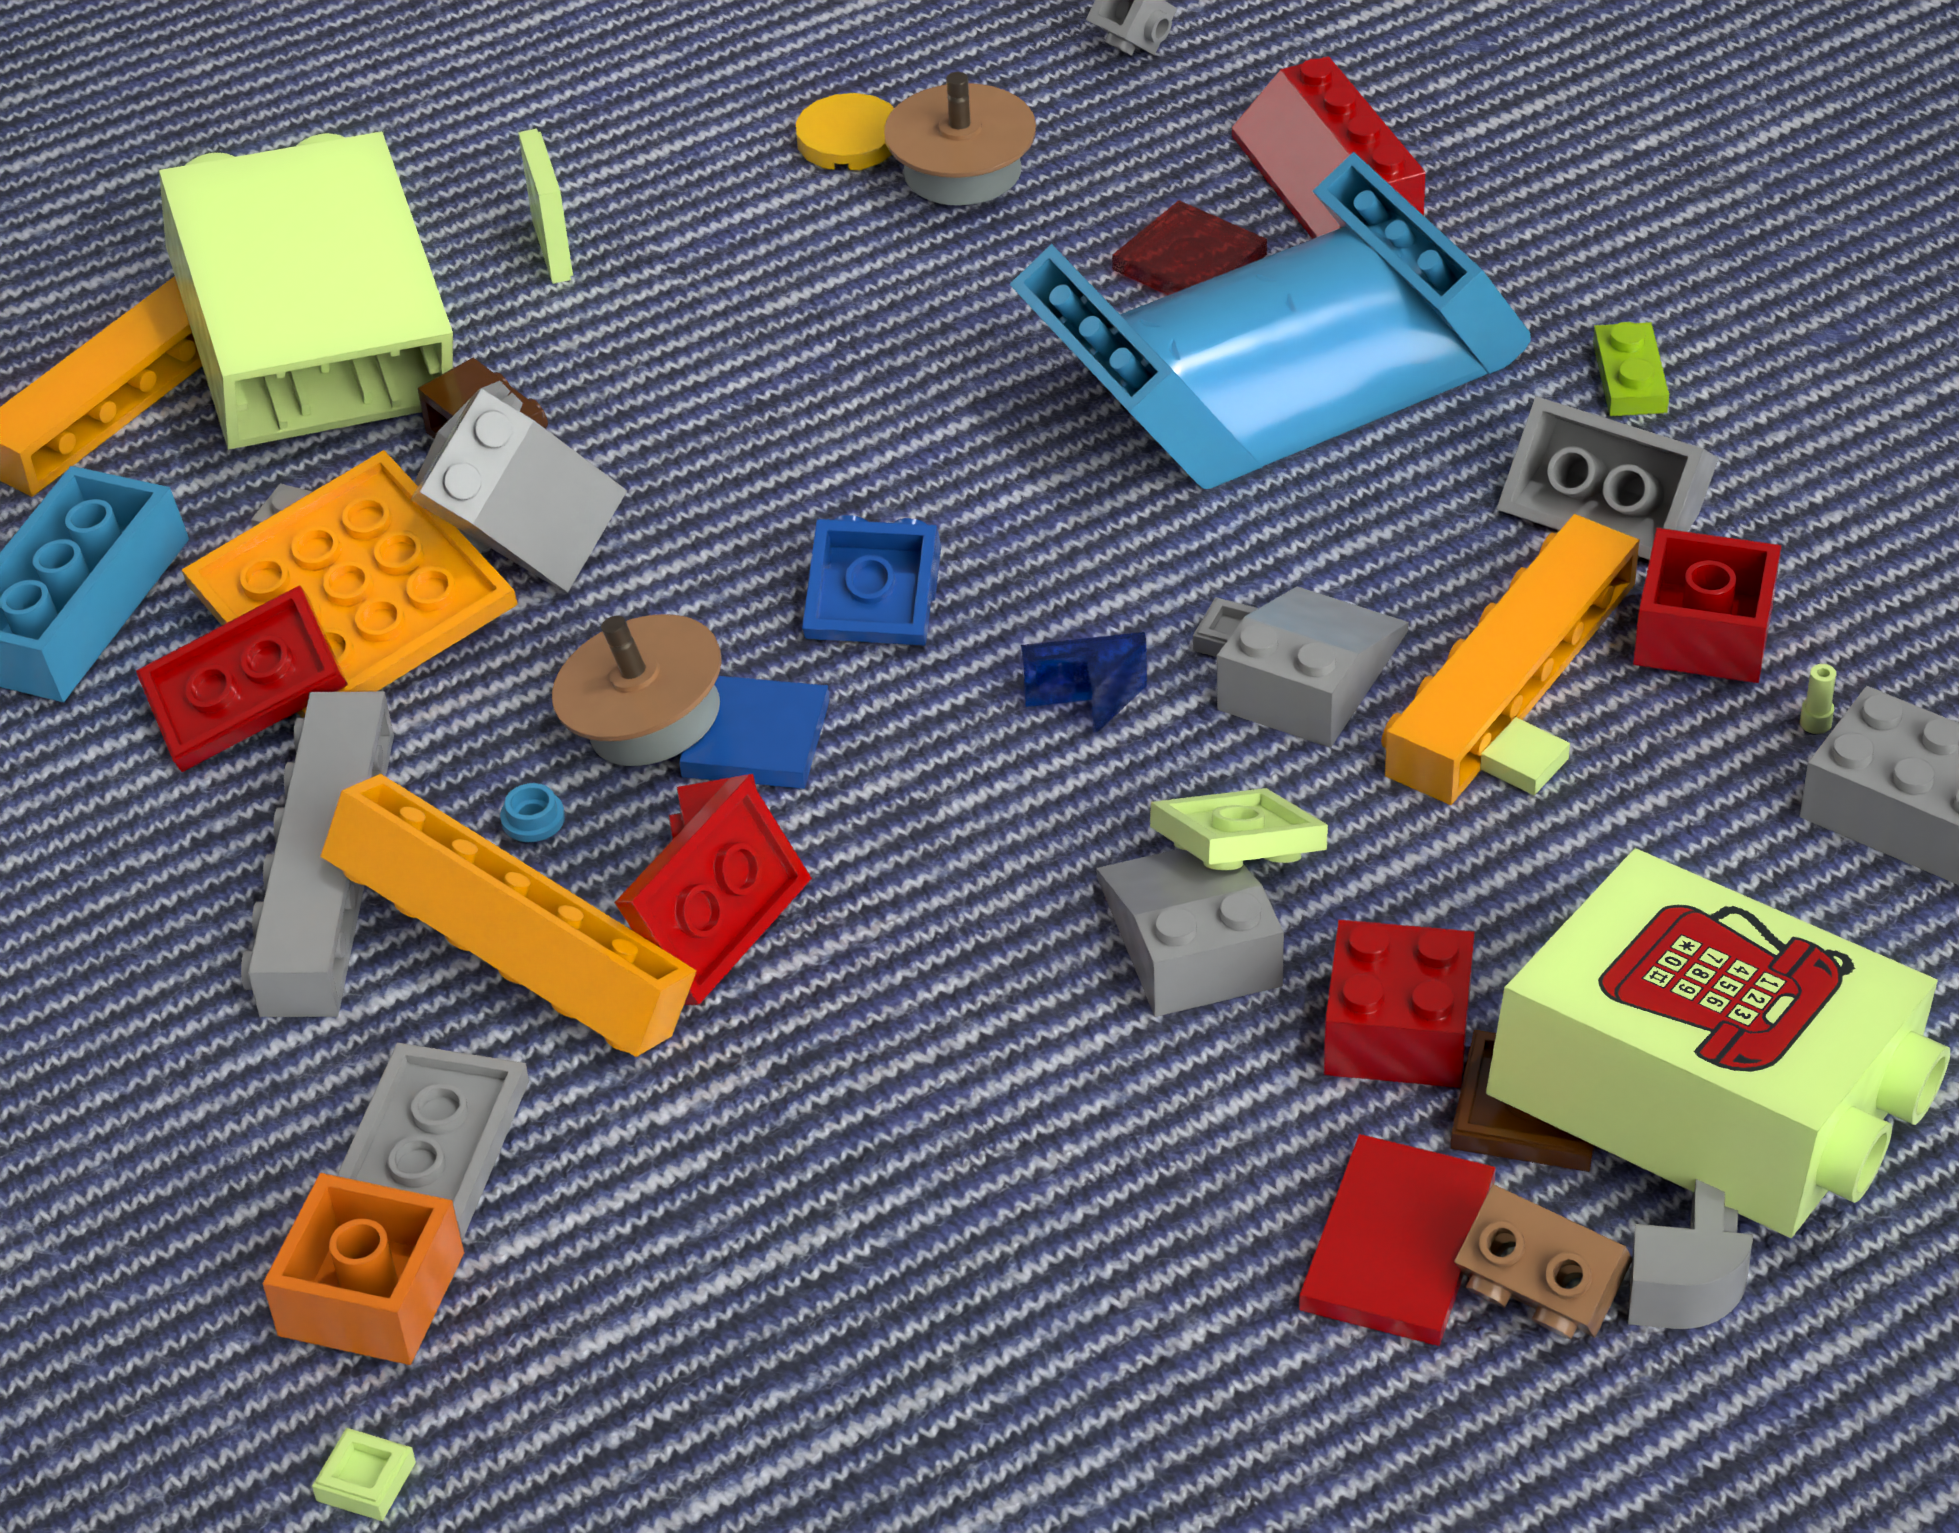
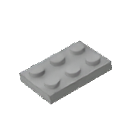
(437, 1125)

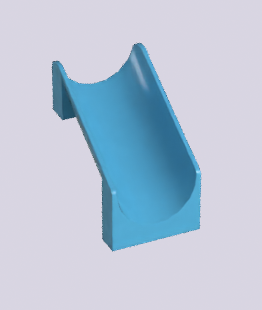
(1291, 340)

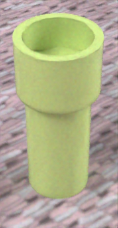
(1818, 707)

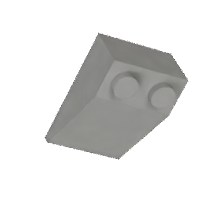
(519, 490)
(1305, 663)
(1194, 929)

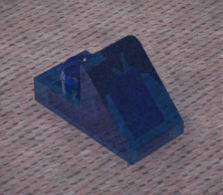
(1094, 669)

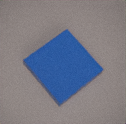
(760, 731)

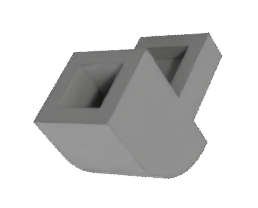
(1689, 1274)

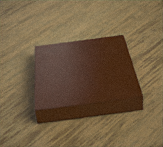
(1503, 1131)

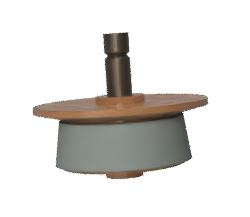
(960, 140)
(641, 688)

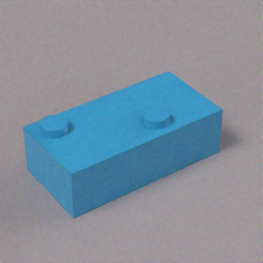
(80, 576)

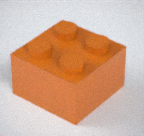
(364, 1268)

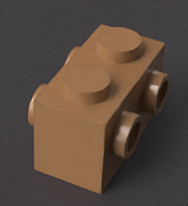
(1544, 1261)

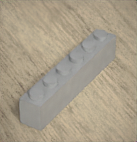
(309, 905)

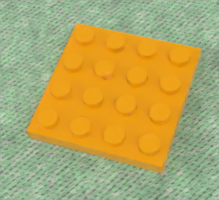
(375, 566)

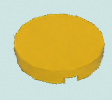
(844, 131)

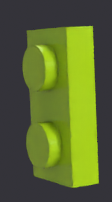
(1630, 369)

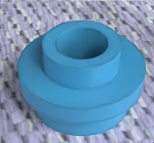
(532, 813)

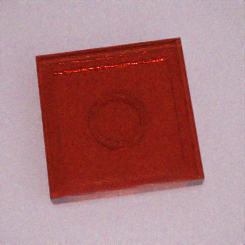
(1186, 249)

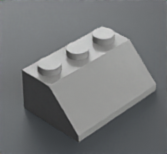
(1605, 474)

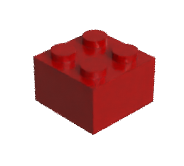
(1707, 605)
(1398, 1003)

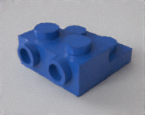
(872, 580)

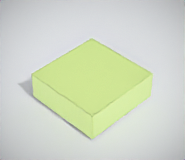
(1525, 756)
(364, 1474)

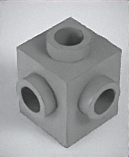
(1133, 23)

